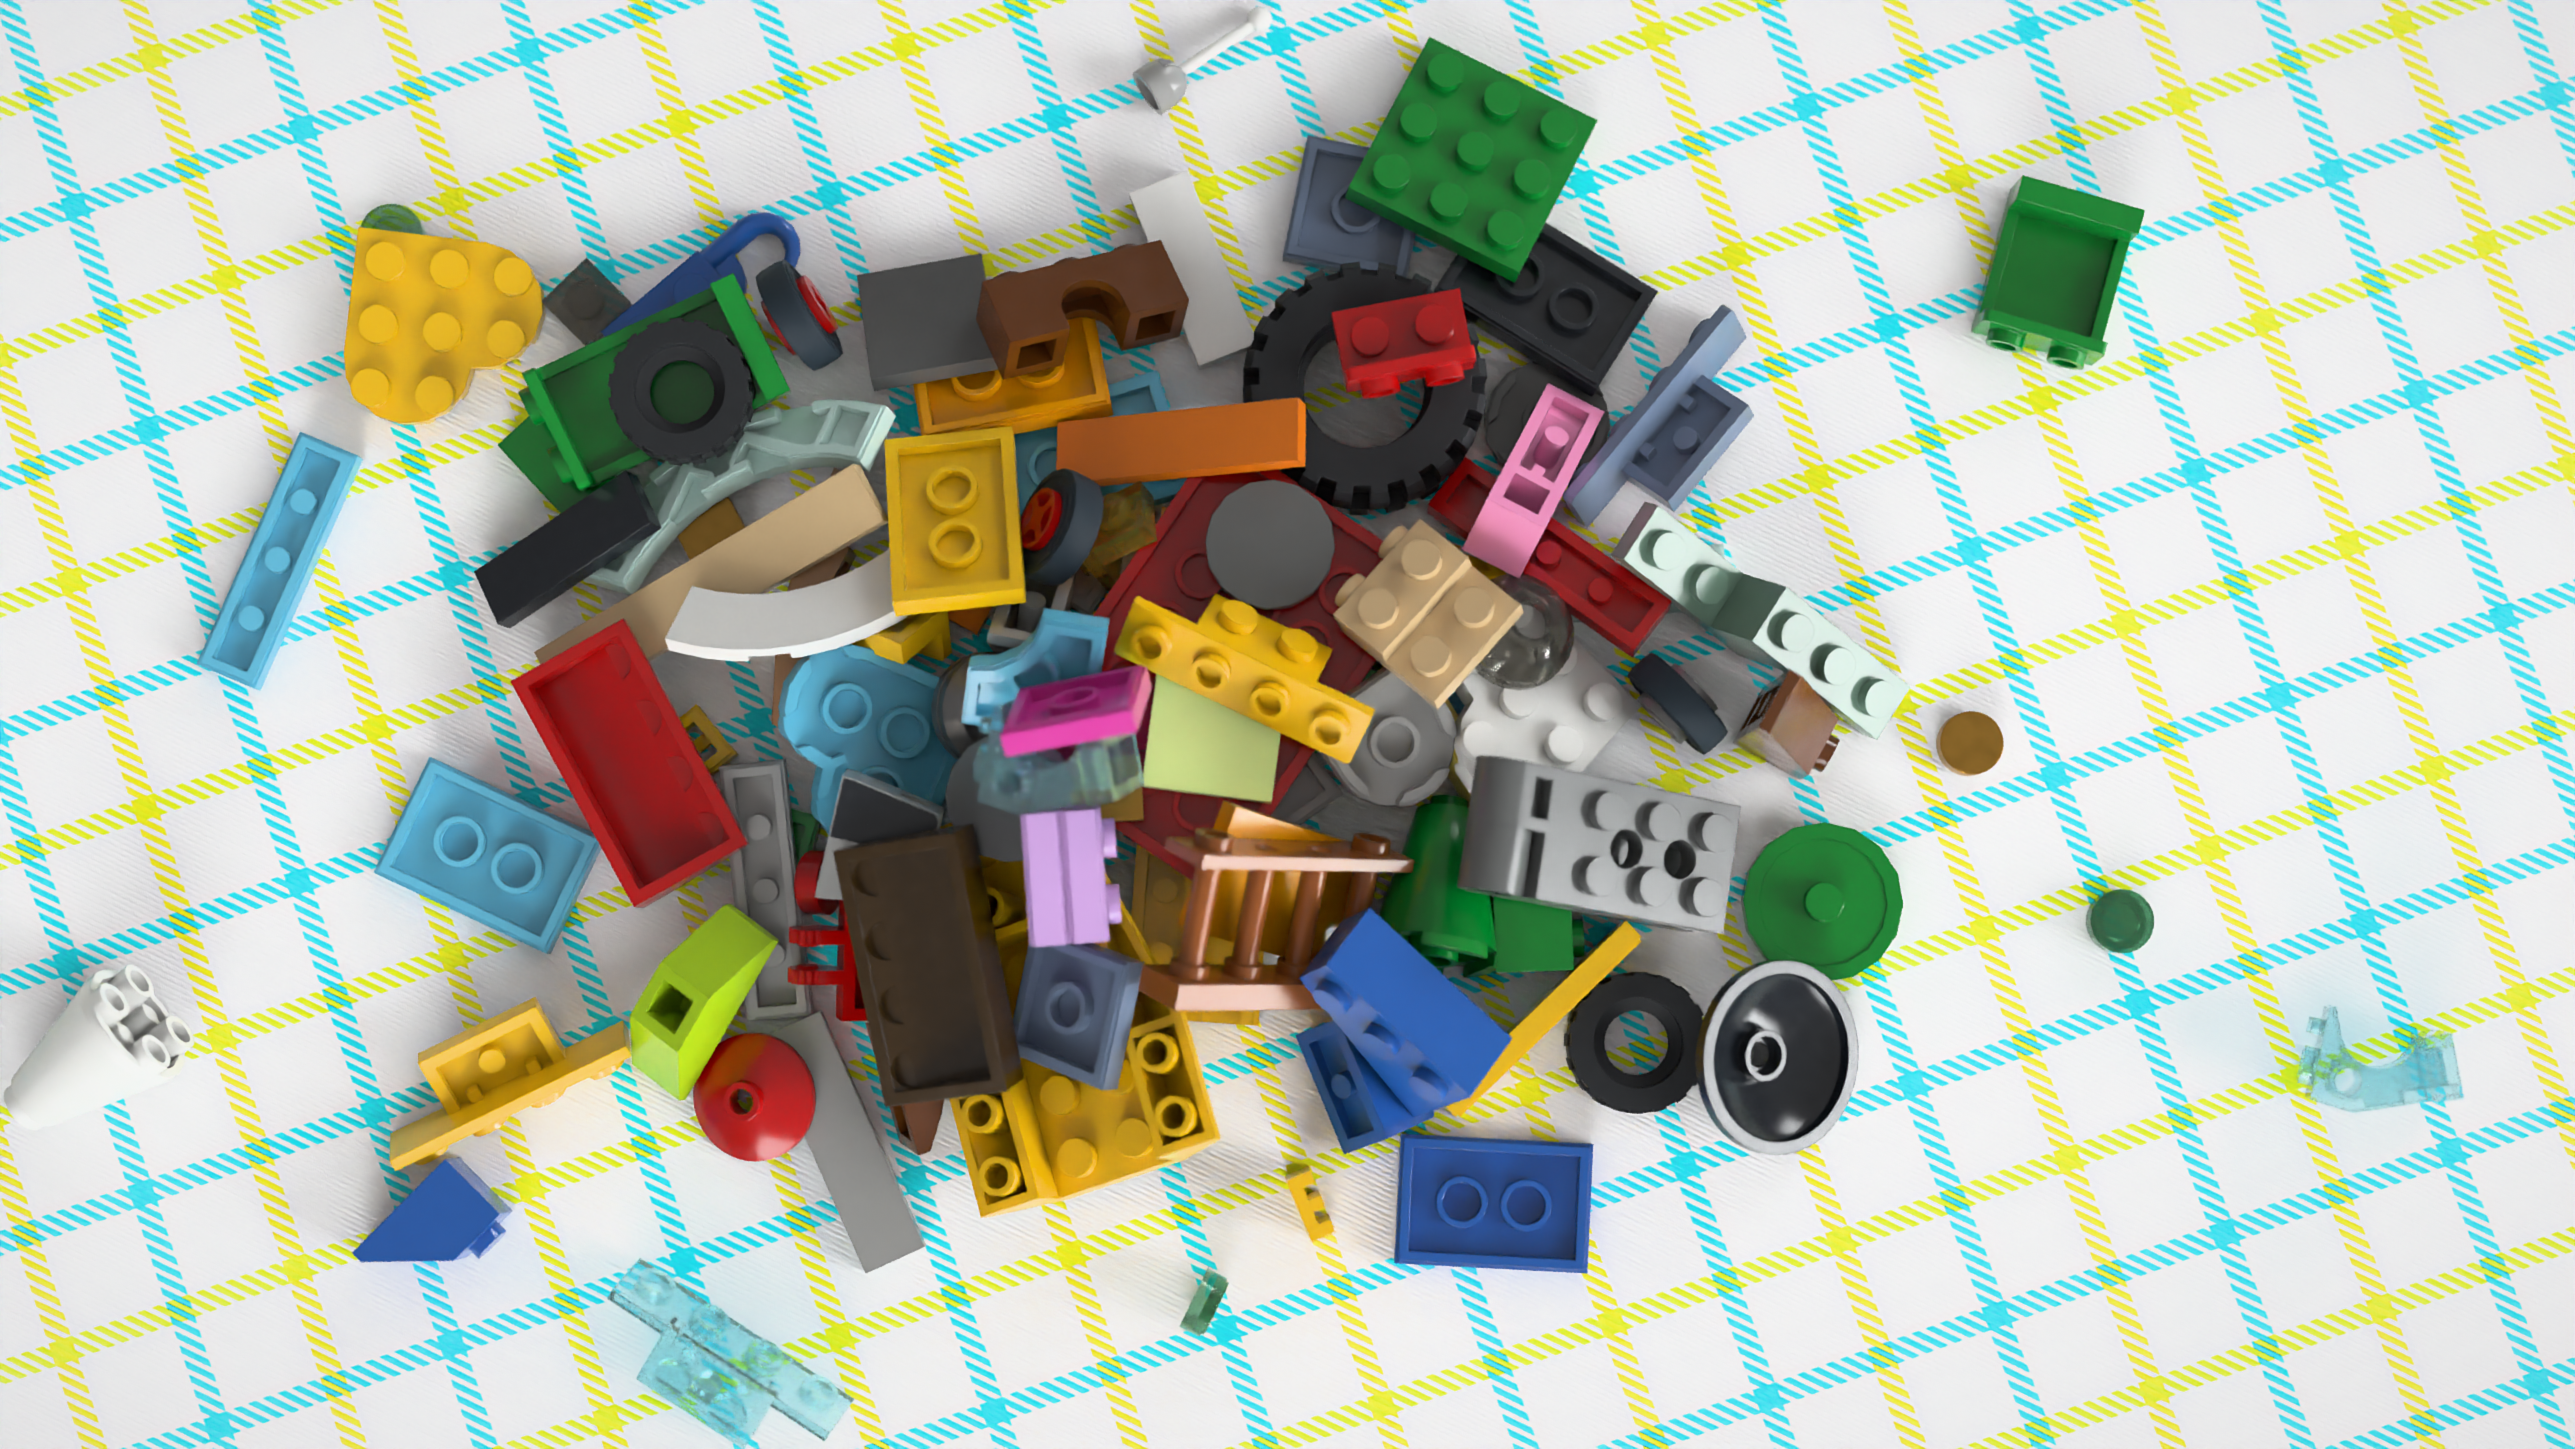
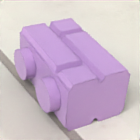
(1067, 875)

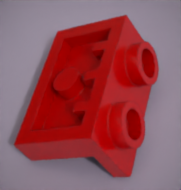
(1403, 343)

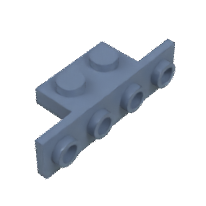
(1672, 431)

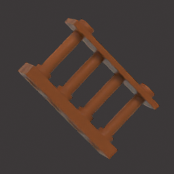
(1243, 980)

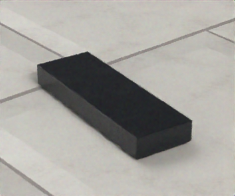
(567, 549)

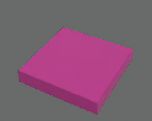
(1076, 710)

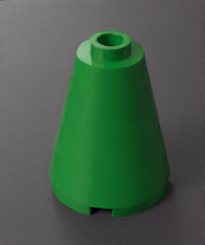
(1427, 907)

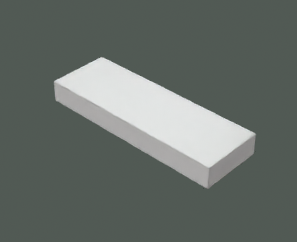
(1214, 316)

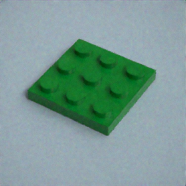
(1471, 159)

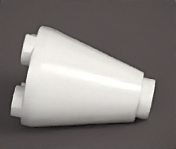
(99, 1051)

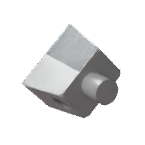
(867, 813)

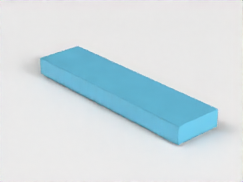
(280, 561)

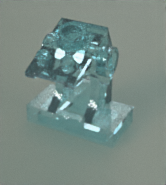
(1032, 783)
(2419, 1075)

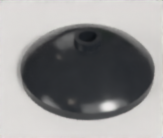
(1799, 1062)

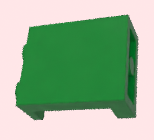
(2055, 272)

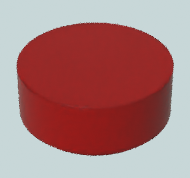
(805, 885)

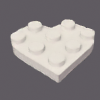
(1548, 725)

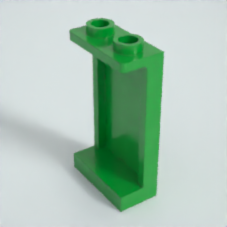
(575, 390)

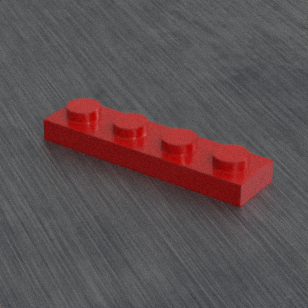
(1587, 580)

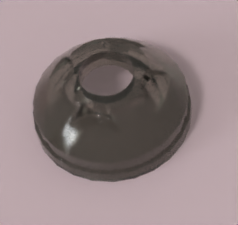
(1525, 661)

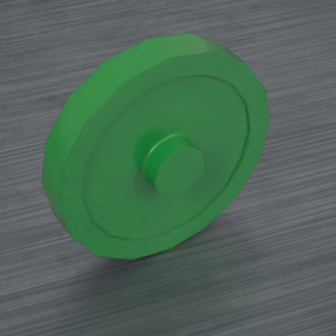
(1822, 900)

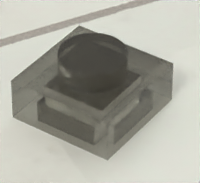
(586, 302)

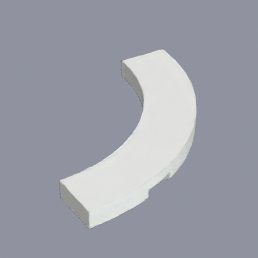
(787, 621)

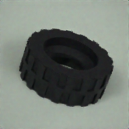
(671, 343)
(1587, 1051)

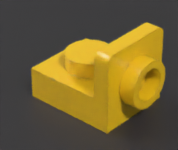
(915, 634)

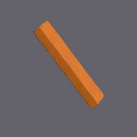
(1185, 442)

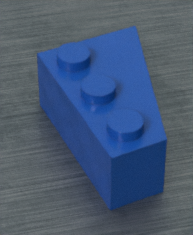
(1403, 1014)

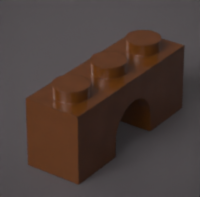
(1125, 289)

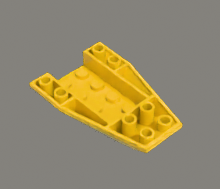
(1060, 1135)

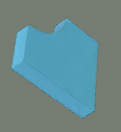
(1058, 649)

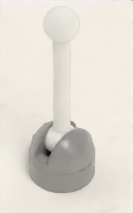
(1165, 82)

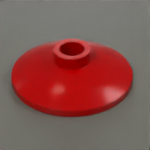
(780, 1093)

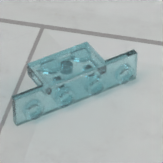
(719, 1366)

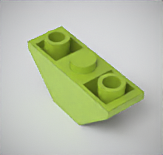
(696, 998)

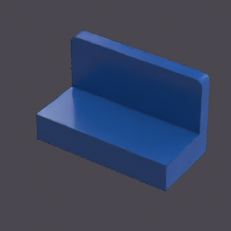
(1352, 1092)

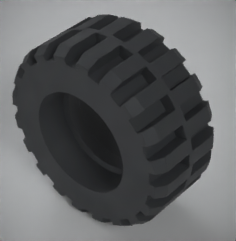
(1344, 473)

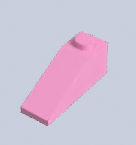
(1533, 481)

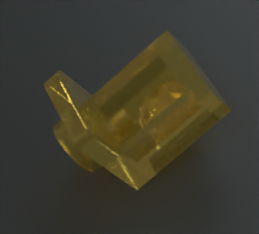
(1124, 528)

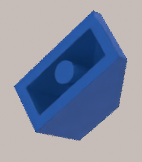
(440, 1220)

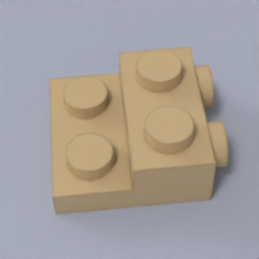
(1425, 612)

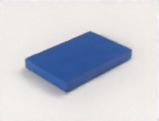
(1493, 1203)

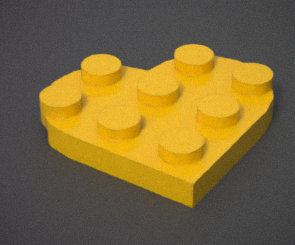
(431, 317)

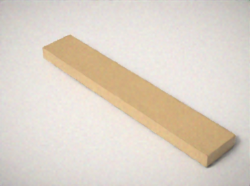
(747, 561)

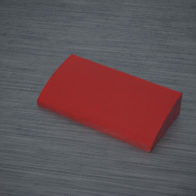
(630, 764)

